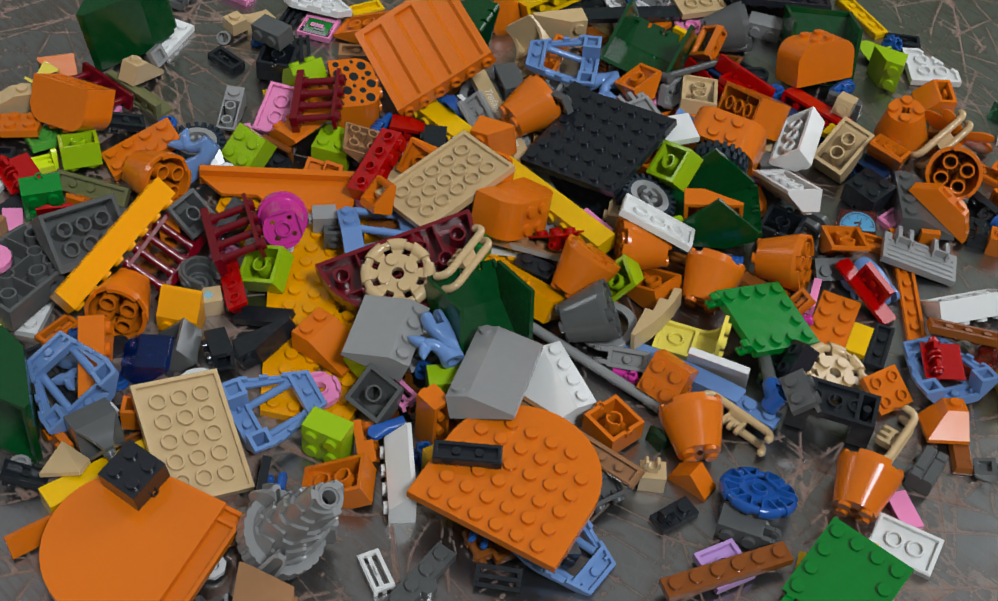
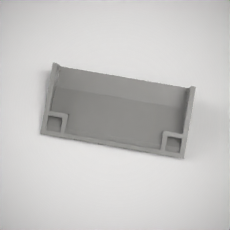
(493, 375)

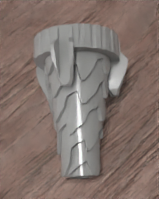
(288, 530)

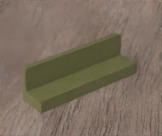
(144, 98)
(93, 187)

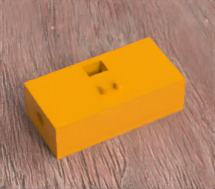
(545, 295)

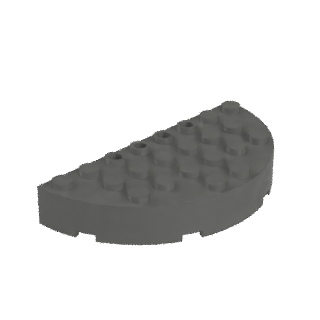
(29, 279)

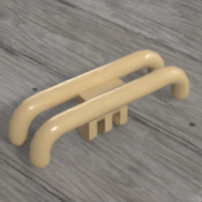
(944, 138)
(466, 259)
(737, 420)
(895, 440)

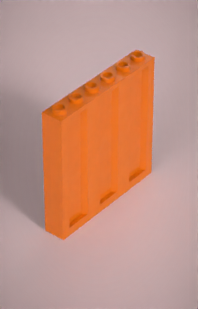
(424, 51)

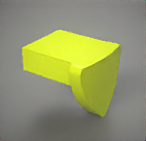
(47, 162)

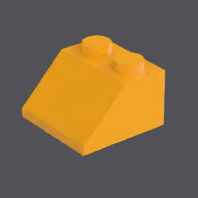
(179, 303)

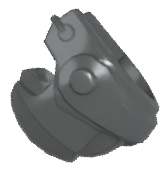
(198, 273)

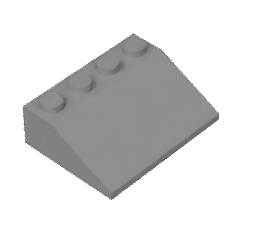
(382, 333)

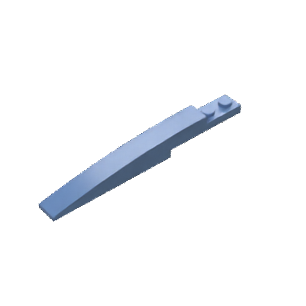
(709, 381)

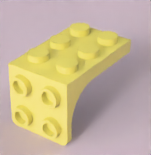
(678, 339)

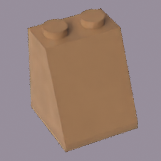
(259, 586)

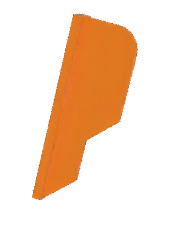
(310, 185)

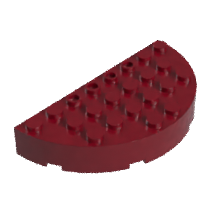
(439, 238)

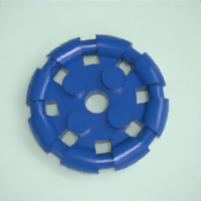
(758, 492)

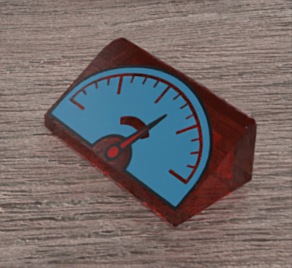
(864, 219)

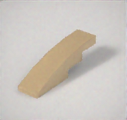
(654, 320)

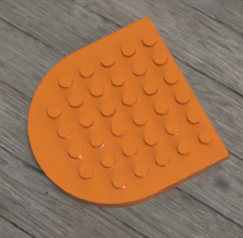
(536, 498)
(112, 552)

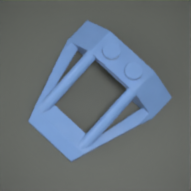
(589, 61)
(352, 230)
(47, 357)
(980, 382)
(249, 429)
(590, 574)

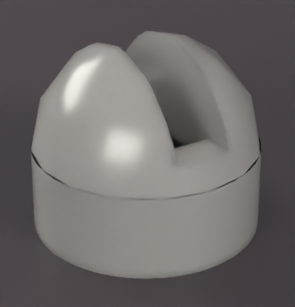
(220, 37)

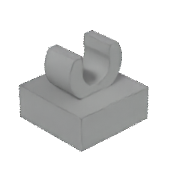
(156, 55)

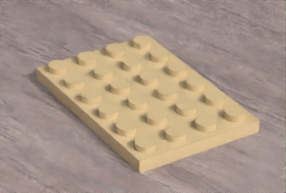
(447, 179)
(193, 432)

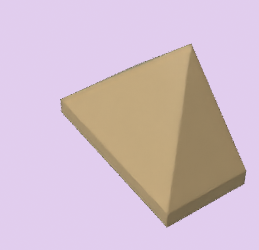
(65, 462)

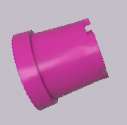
(277, 208)

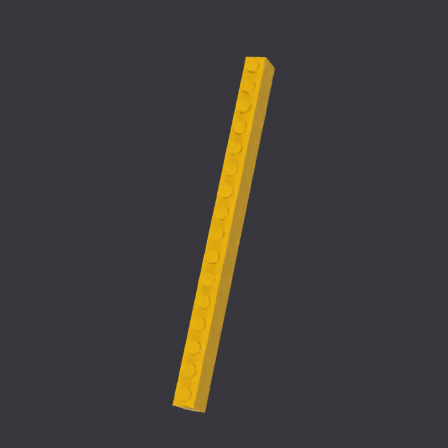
(562, 211)

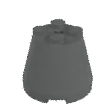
(736, 23)
(589, 315)

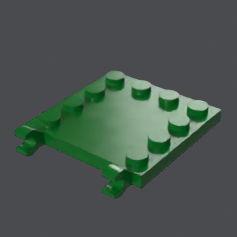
(762, 318)
(846, 568)

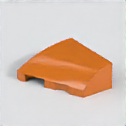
(364, 445)

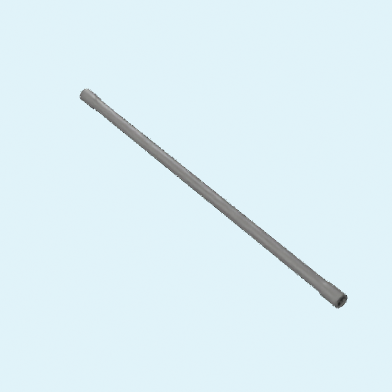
(593, 365)

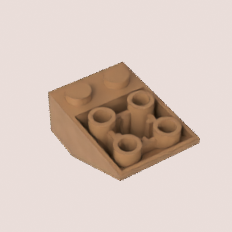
(358, 140)

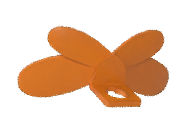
(974, 140)

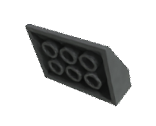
(909, 211)
(74, 230)

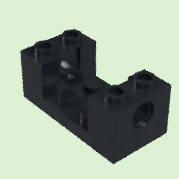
(854, 409)

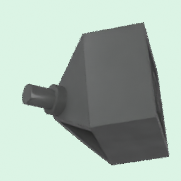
(95, 430)

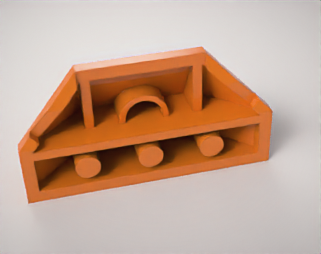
(944, 207)

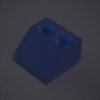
(146, 357)

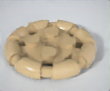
(397, 261)
(838, 362)

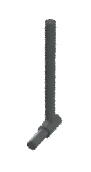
(669, 77)

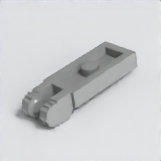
(624, 358)

